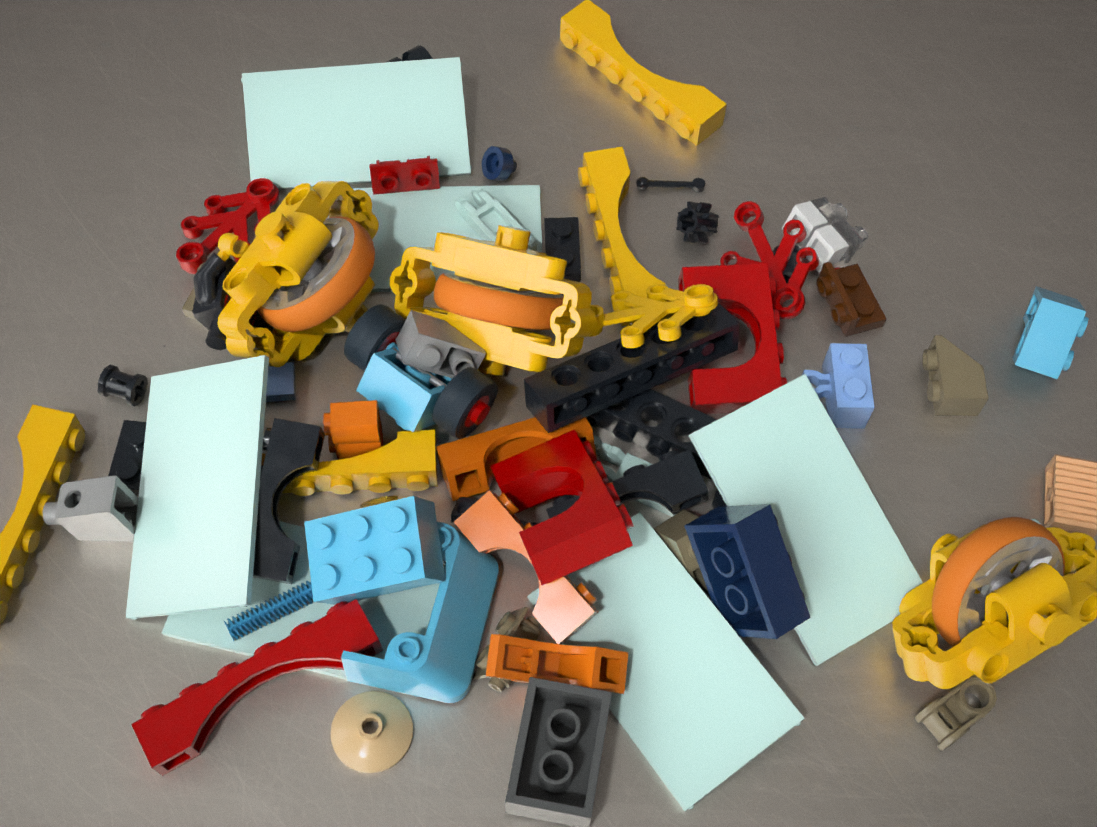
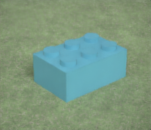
(374, 551)

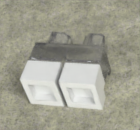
(827, 231)

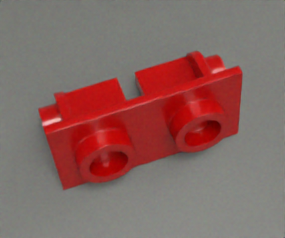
(404, 176)

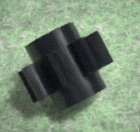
(697, 222)

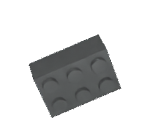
(558, 753)

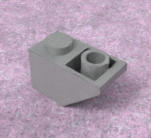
(436, 346)

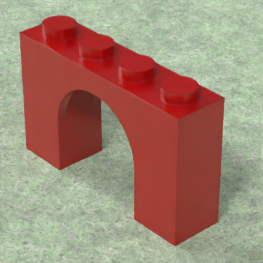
(748, 295)
(583, 532)

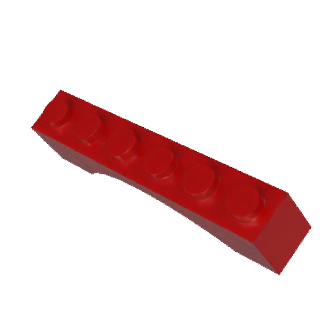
(181, 728)

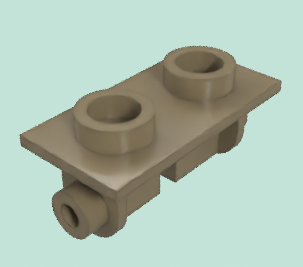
(512, 625)

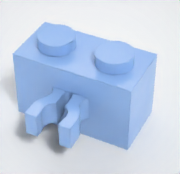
(845, 385)

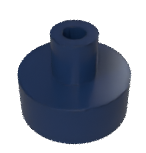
(498, 163)

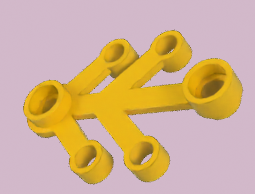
(694, 301)

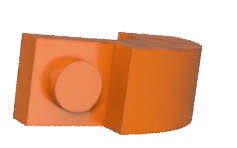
(575, 665)

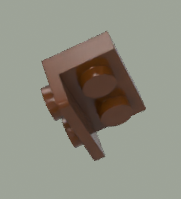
(850, 299)

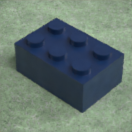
(748, 570)

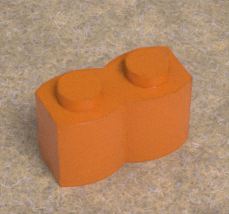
(353, 428)

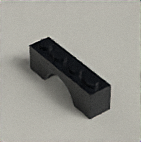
(291, 452)
(670, 482)

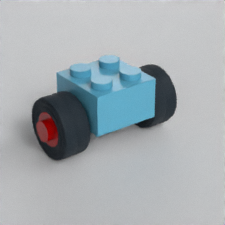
(409, 393)

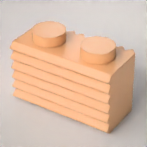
(1071, 495)

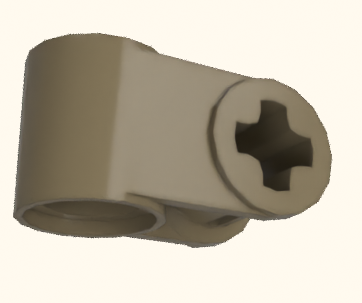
(952, 716)

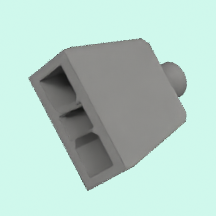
(95, 510)

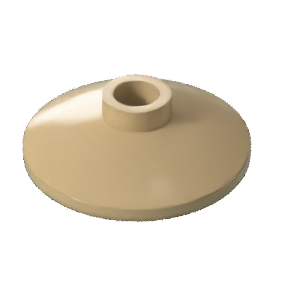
(377, 750)

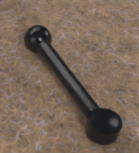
(697, 185)

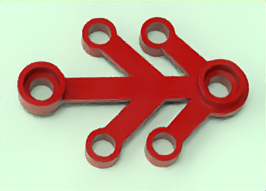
(258, 197)
(777, 262)

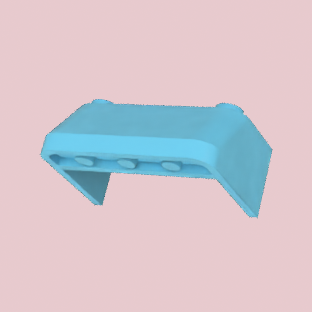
(444, 659)

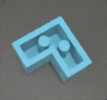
(1049, 332)

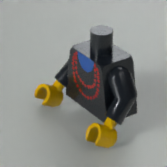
(209, 293)

